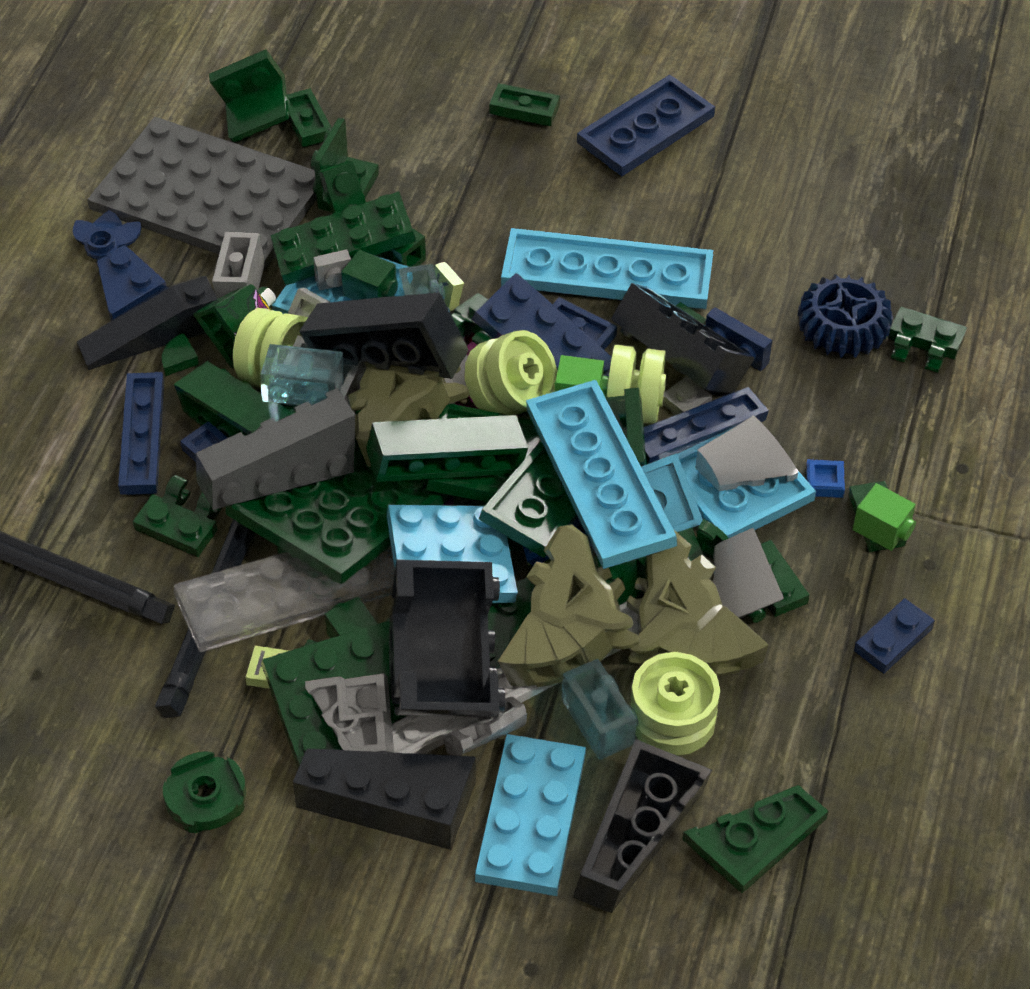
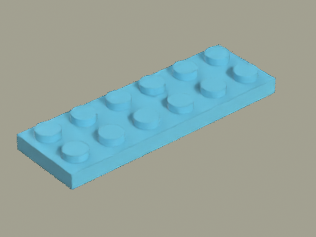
(607, 266)
(601, 474)

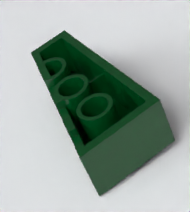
(225, 401)

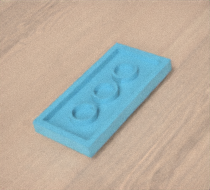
(531, 815)

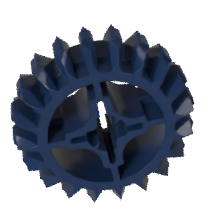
(845, 315)

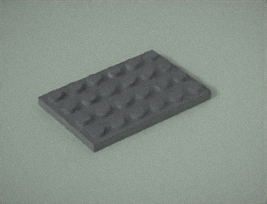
(203, 187)

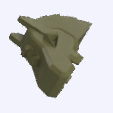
(399, 397)
(687, 615)
(570, 616)

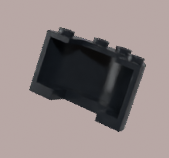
(443, 639)

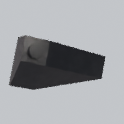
(149, 323)

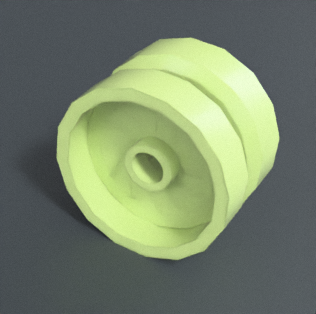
(255, 335)
(509, 372)
(648, 379)
(675, 702)

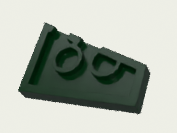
(756, 839)

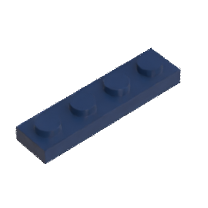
(701, 423)
(141, 433)

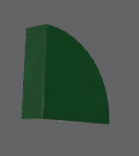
(178, 355)
(709, 536)

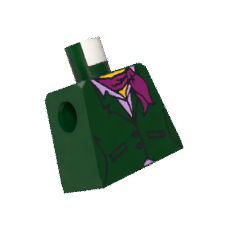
(224, 315)

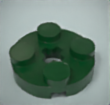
(207, 812)

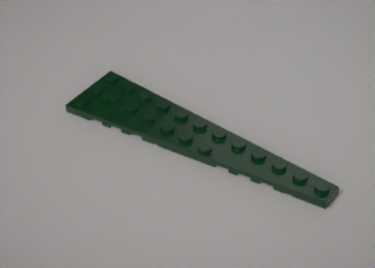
(367, 654)

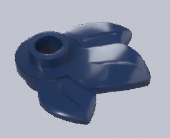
(105, 234)

